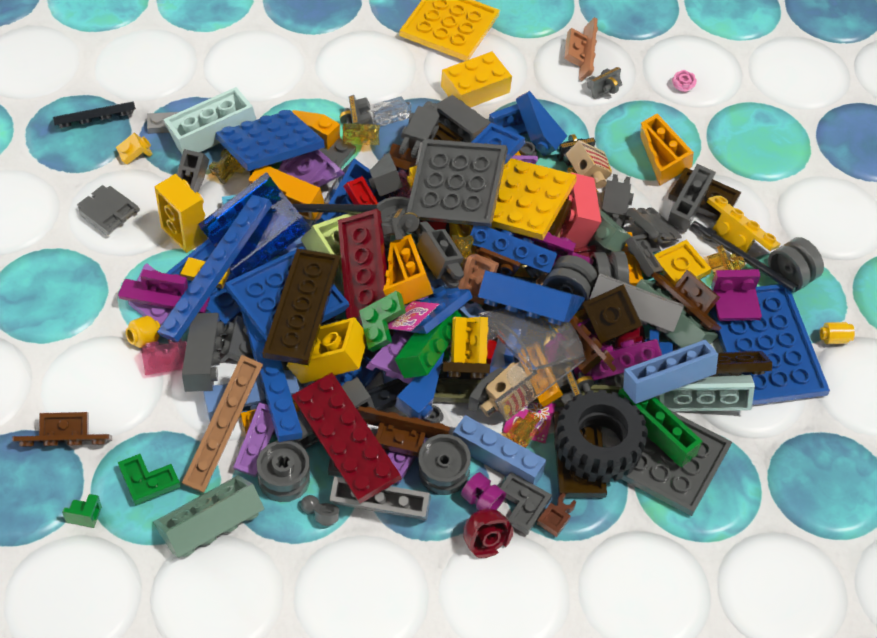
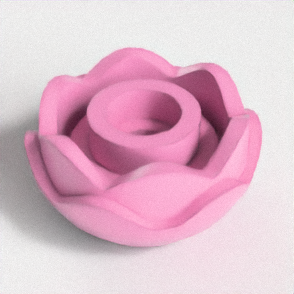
(684, 81)

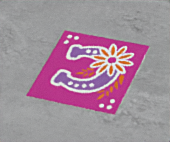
(414, 315)
(545, 415)

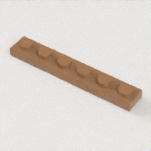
(222, 424)

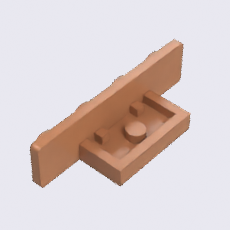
(581, 48)

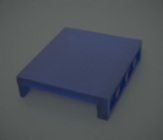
(275, 232)

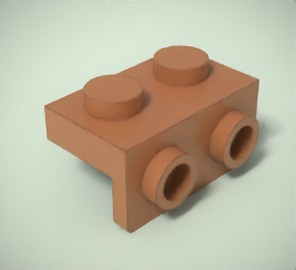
(474, 270)

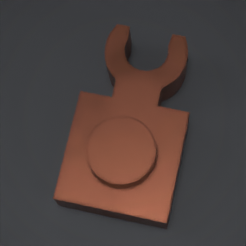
(556, 517)

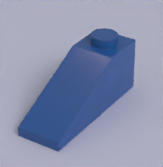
(541, 127)
(419, 394)

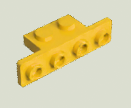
(739, 229)

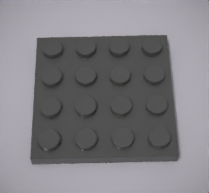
(457, 182)
(677, 485)

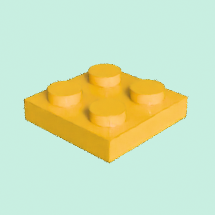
(680, 258)

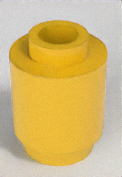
(837, 333)

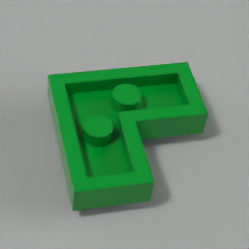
(376, 317)
(145, 484)

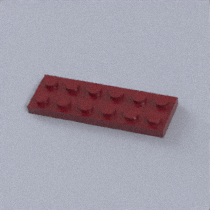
(362, 261)
(346, 438)

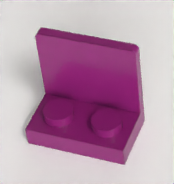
(737, 294)

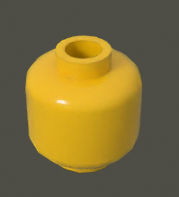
(142, 331)

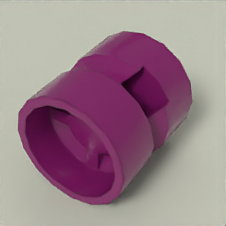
(480, 492)

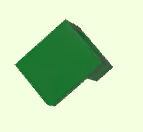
(83, 512)

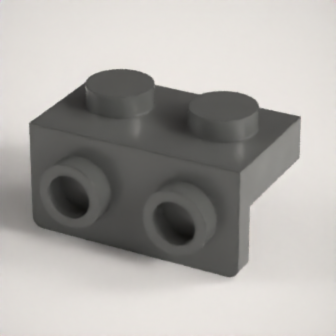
(235, 341)

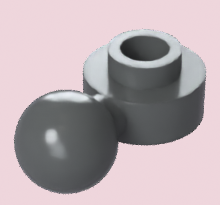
(325, 513)

